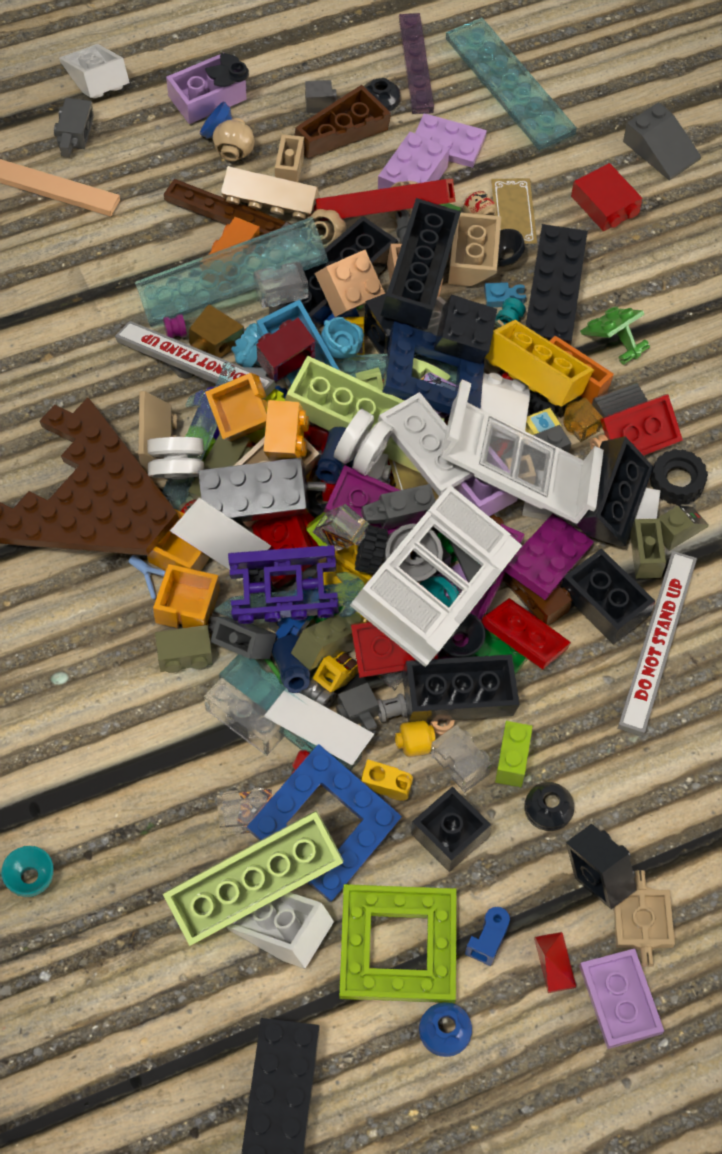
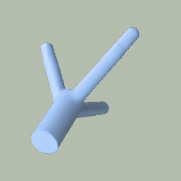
(147, 571)

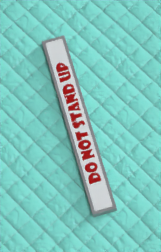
(181, 355)
(657, 644)

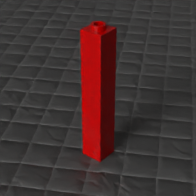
(387, 199)

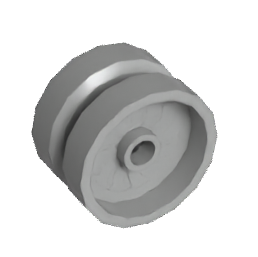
(417, 567)

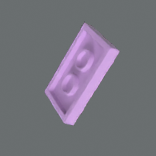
(462, 139)
(621, 998)

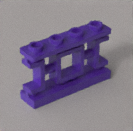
(279, 563)

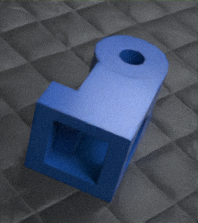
(493, 932)

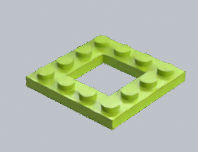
(365, 983)

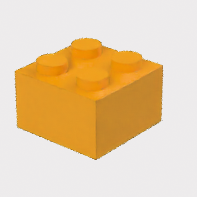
(239, 406)
(285, 430)
(177, 552)
(186, 597)

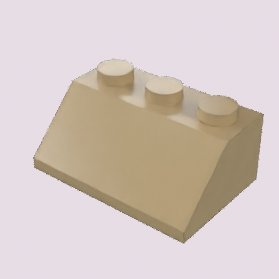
(474, 249)
(154, 422)

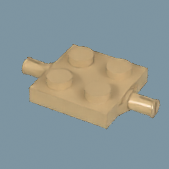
(644, 920)

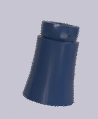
(328, 466)
(292, 671)

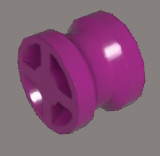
(175, 326)

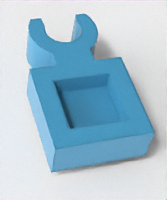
(498, 292)

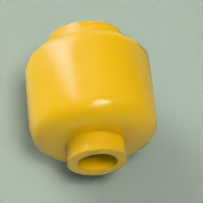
(415, 738)

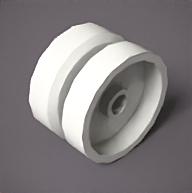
(363, 442)
(175, 453)

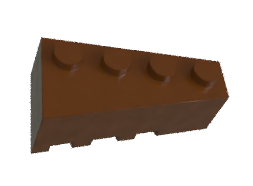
(343, 122)

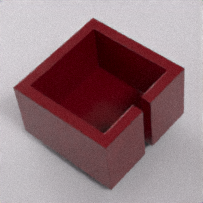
(285, 349)

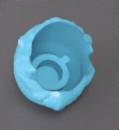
(342, 337)
(246, 349)

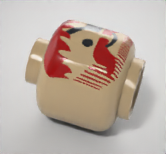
(479, 203)

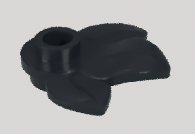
(229, 71)

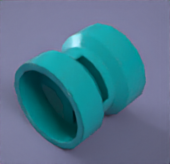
(511, 310)

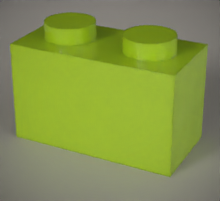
(513, 754)

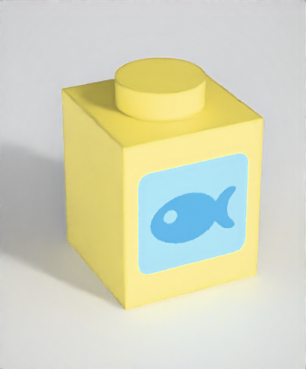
(541, 421)

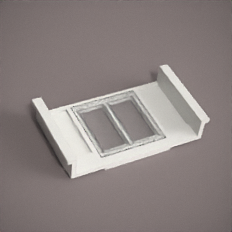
(520, 461)

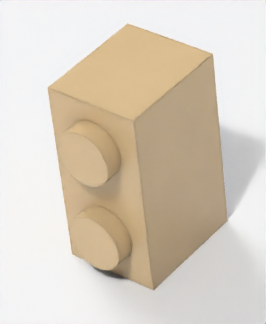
(290, 158)

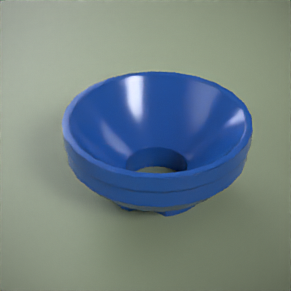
(219, 115)
(443, 1043)

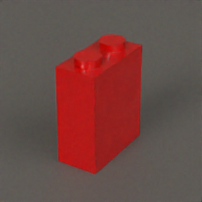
(606, 197)

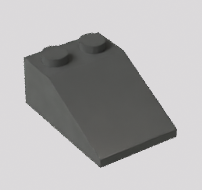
(661, 141)

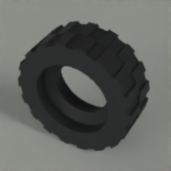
(684, 460)

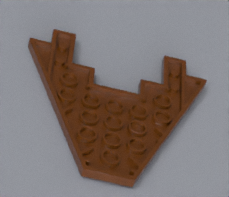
(102, 504)

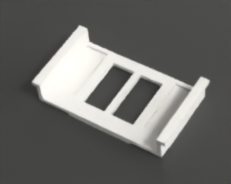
(407, 609)

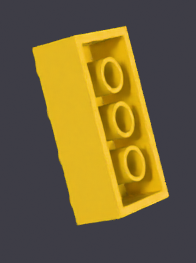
(538, 363)

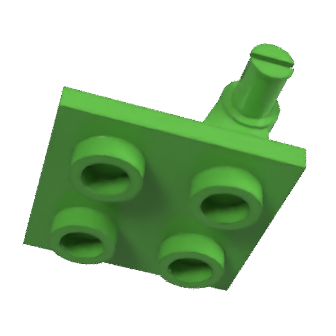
(617, 321)

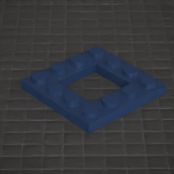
(398, 371)

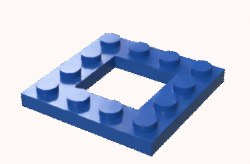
(325, 770)

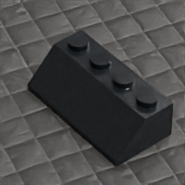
(620, 492)

